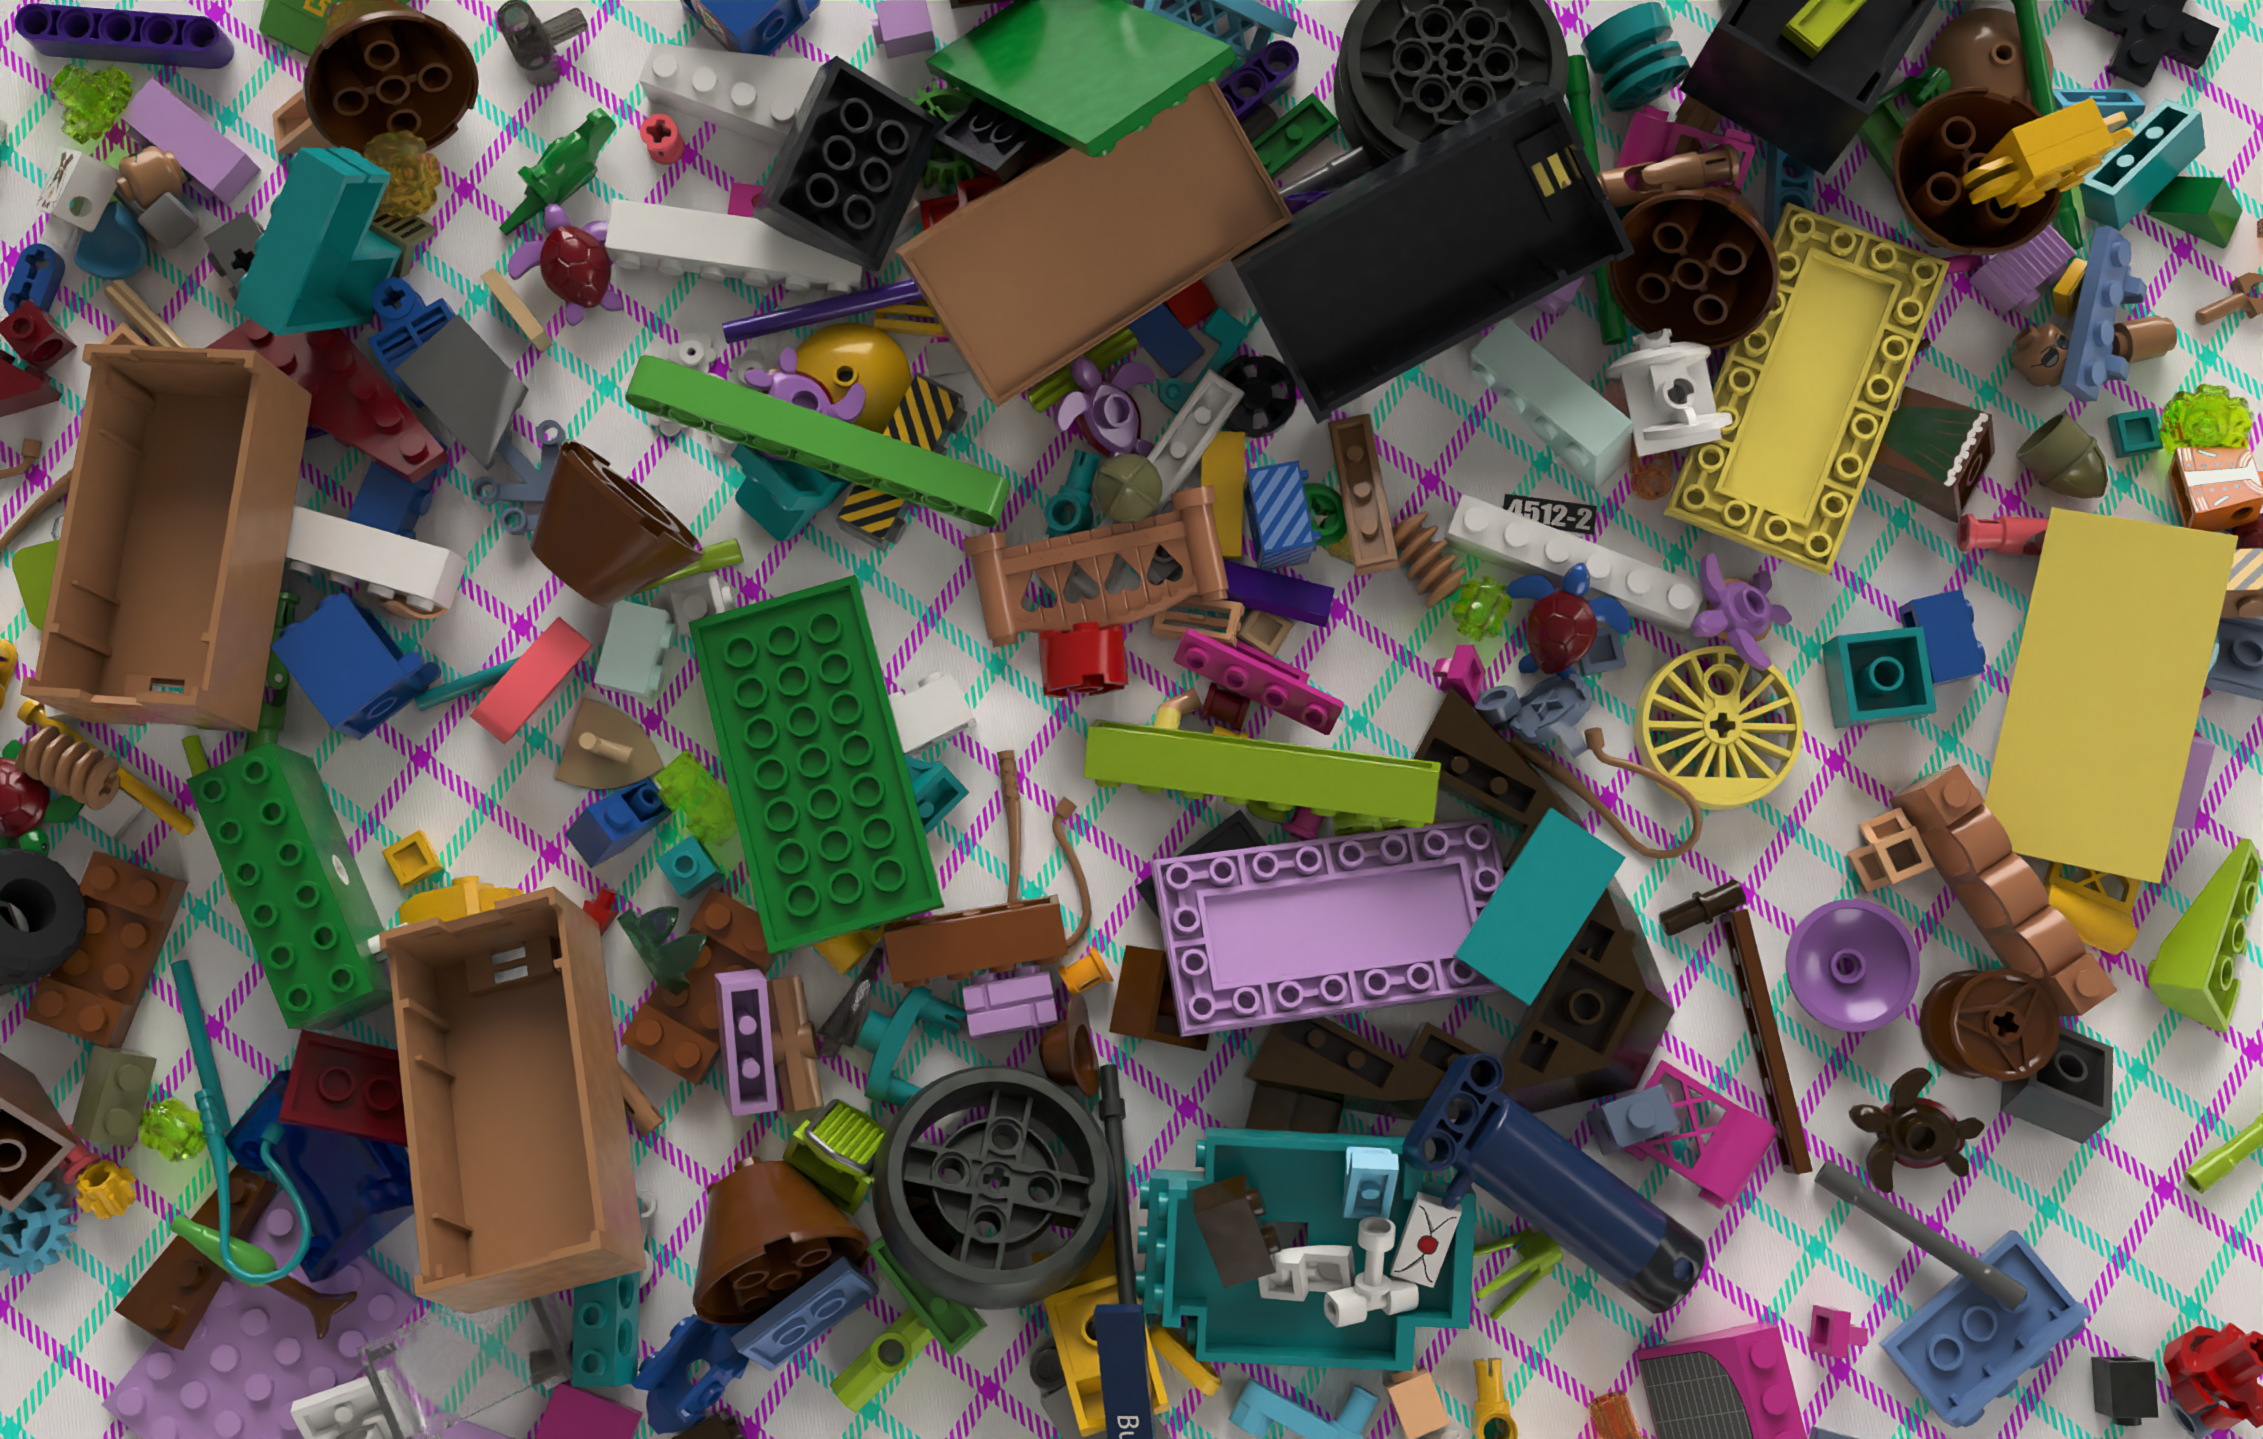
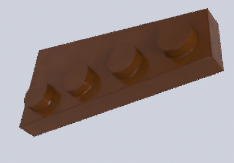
(182, 1279)

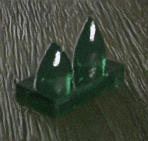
(664, 961)

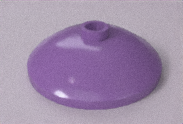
(1880, 961)

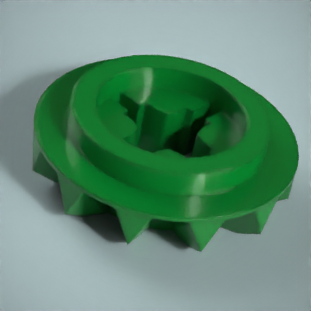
(1327, 503)

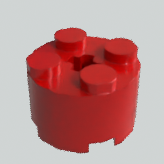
(1083, 660)

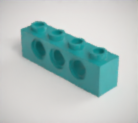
(606, 1331)

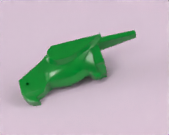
(562, 168)

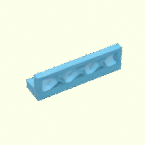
(1249, 11)

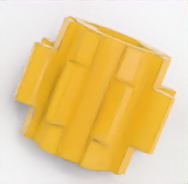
(105, 1189)

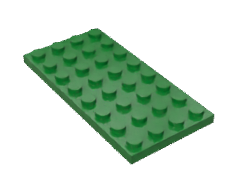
(815, 766)

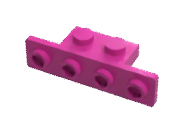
(1260, 679)

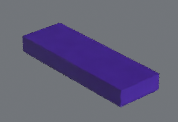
(1278, 594)

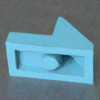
(1369, 1182)

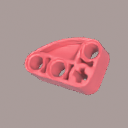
(531, 680)

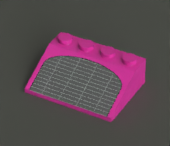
(1722, 1386)

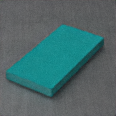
(1539, 906)

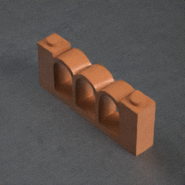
(2001, 890)

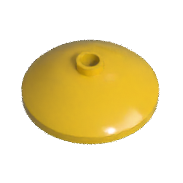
(872, 358)

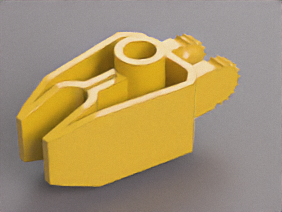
(460, 900)

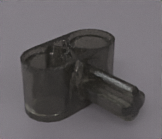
(538, 38)

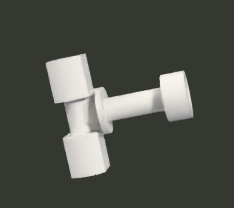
(1372, 1288)

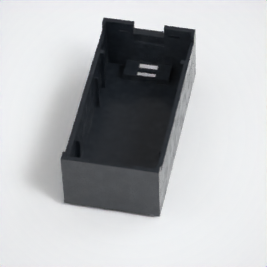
(1786, 96)
(1431, 249)

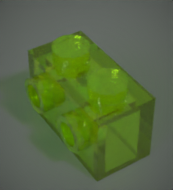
(701, 796)

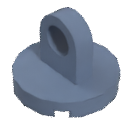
(1552, 711)

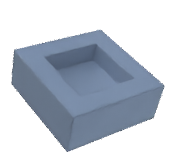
(1604, 654)

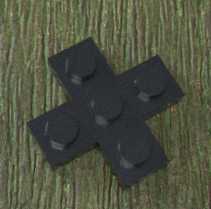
(2150, 31)

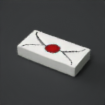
(1425, 1240)

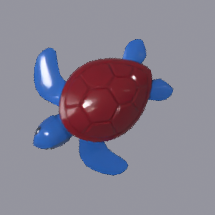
(1563, 622)

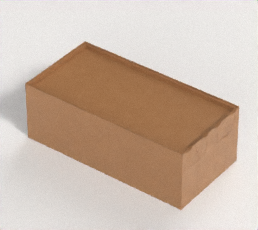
(1092, 242)

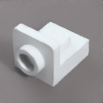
(701, 603)

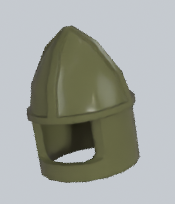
(2065, 459)
(1127, 488)

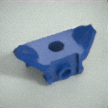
(672, 1399)

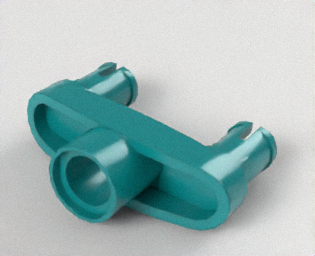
(887, 1036)

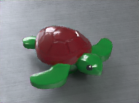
(27, 805)

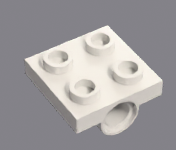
(342, 1413)

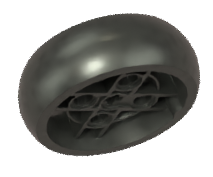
(1074, 1203)

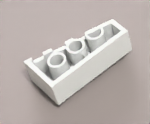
(730, 89)

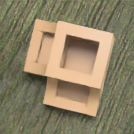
(1891, 852)

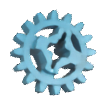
(30, 1245)

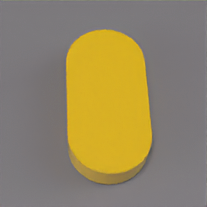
(1182, 1357)

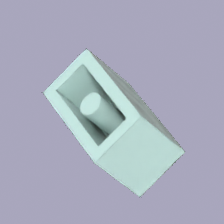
(635, 650)

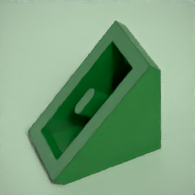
(2199, 207)

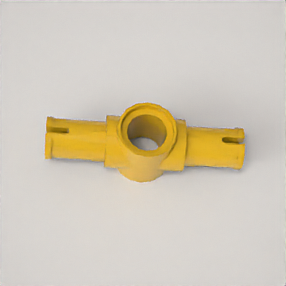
(1491, 1399)

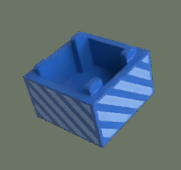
(1279, 515)

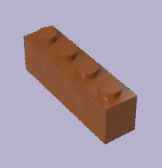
(975, 940)

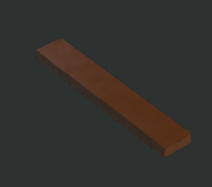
(1766, 1042)

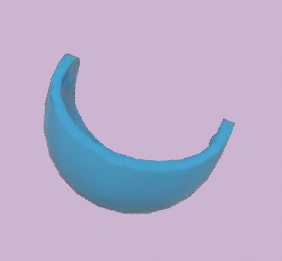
(115, 246)

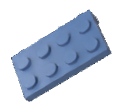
(1970, 1347)

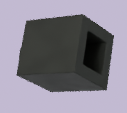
(2125, 1389)

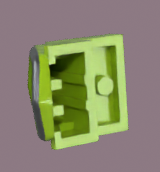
(837, 1153)

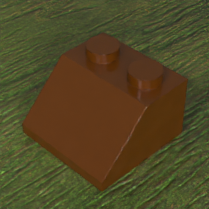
(1146, 1002)

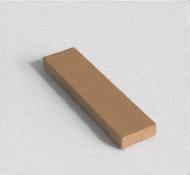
(1363, 495)

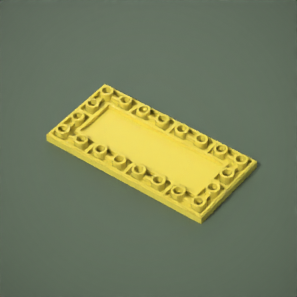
(1810, 392)
(2108, 691)

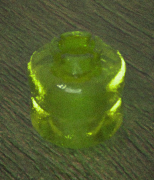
(1482, 608)
(172, 1130)

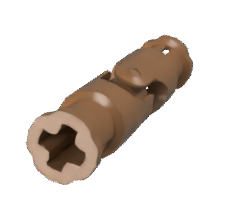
(1673, 174)

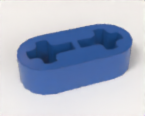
(32, 283)

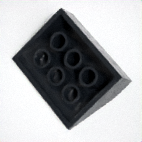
(848, 166)

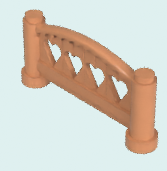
(1185, 534)

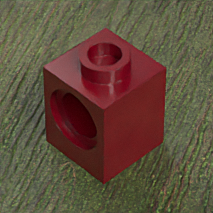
(36, 336)

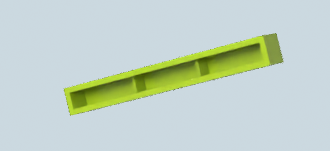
(1262, 771)

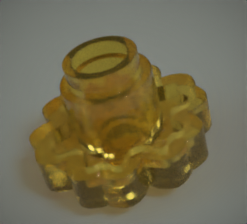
(412, 171)

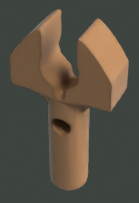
(2234, 302)

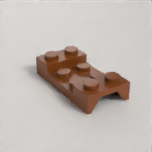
(107, 975)
(684, 1028)

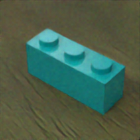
(2143, 166)

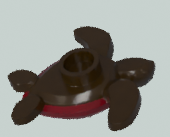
(1913, 1131)

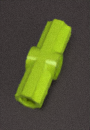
(871, 1370)

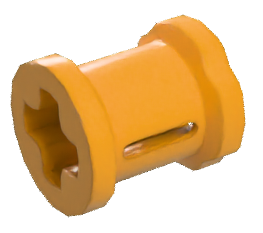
(1085, 973)

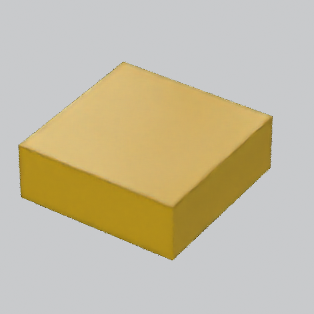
(2068, 289)
(412, 859)

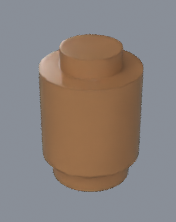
(2144, 338)

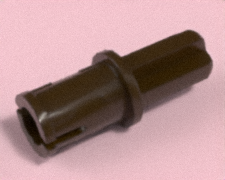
(1702, 908)

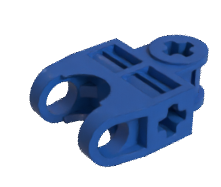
(405, 327)

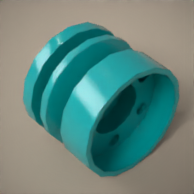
(1635, 56)

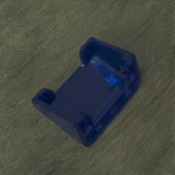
(348, 1184)

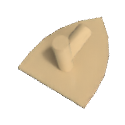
(607, 750)

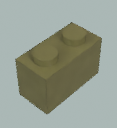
(113, 1096)

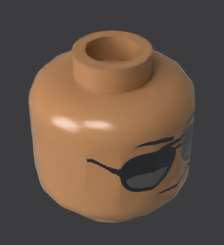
(149, 175)
(2040, 354)

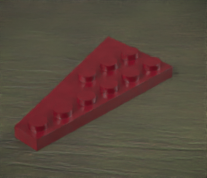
(347, 396)

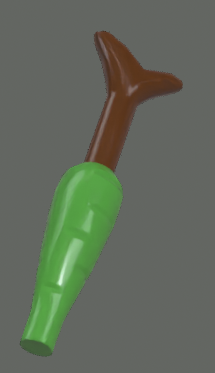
(261, 1262)

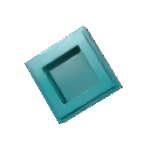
(2135, 433)

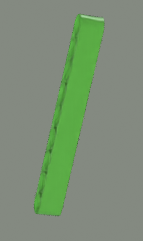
(817, 441)

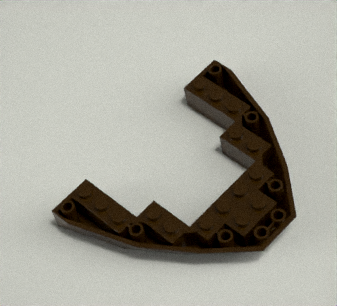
(1580, 1035)

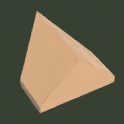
(294, 127)

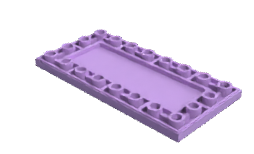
(1324, 924)

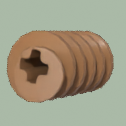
(1426, 559)
(70, 767)

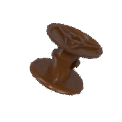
(1990, 1024)

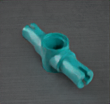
(1074, 492)

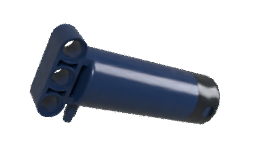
(1553, 1186)

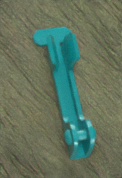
(1227, 333)

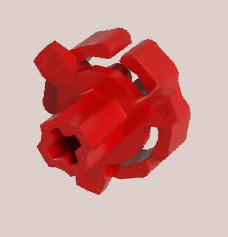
(2218, 1369)

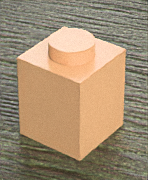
(1416, 1402)

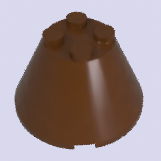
(387, 72)
(1942, 146)
(1696, 267)
(767, 1239)

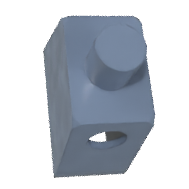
(1633, 1119)

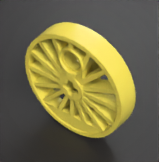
(1719, 791)

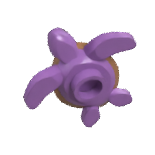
(1738, 611)

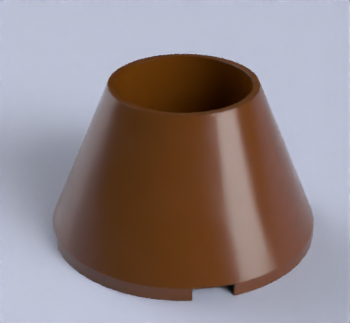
(606, 531)

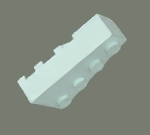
(1554, 403)

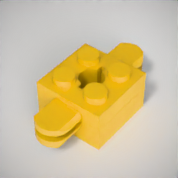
(2047, 155)

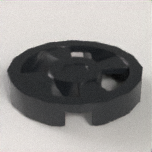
(1259, 395)

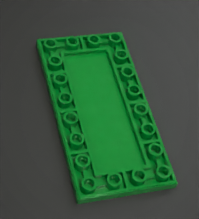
(1081, 67)

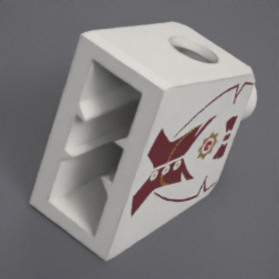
(76, 178)

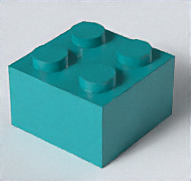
(1879, 677)

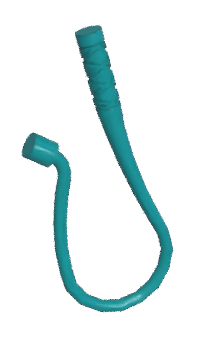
(217, 1149)

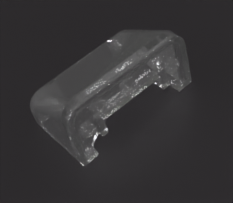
(464, 1363)

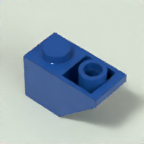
(617, 822)

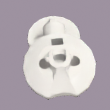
(1668, 393)

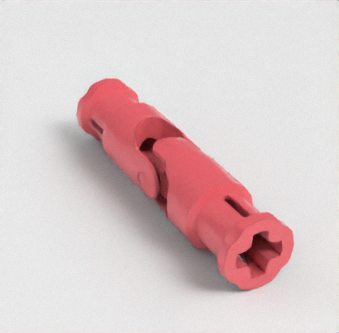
(2003, 535)

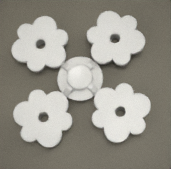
(700, 361)

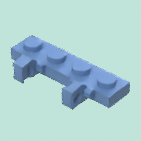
(2104, 288)

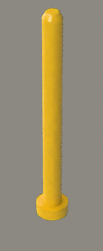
(34, 712)

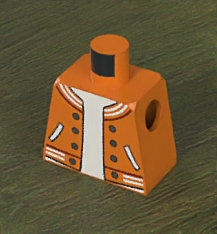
(2216, 487)

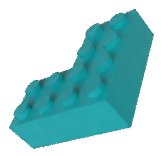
(317, 252)

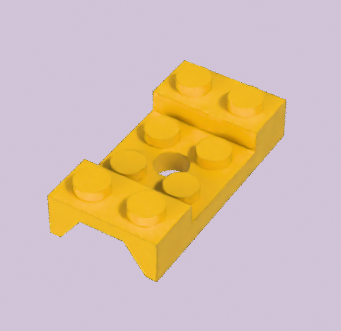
(1069, 1316)

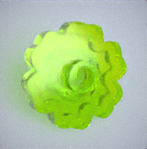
(91, 100)
(2206, 419)

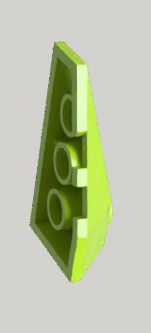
(2200, 952)

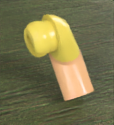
(1172, 710)

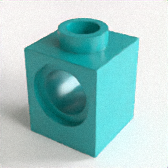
(689, 867)

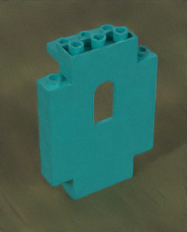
(1299, 1183)

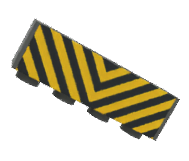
(924, 420)

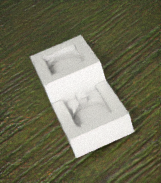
(1309, 1269)

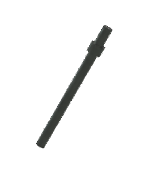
(1112, 1113)

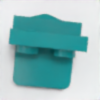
(783, 493)

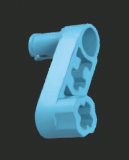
(1261, 1405)

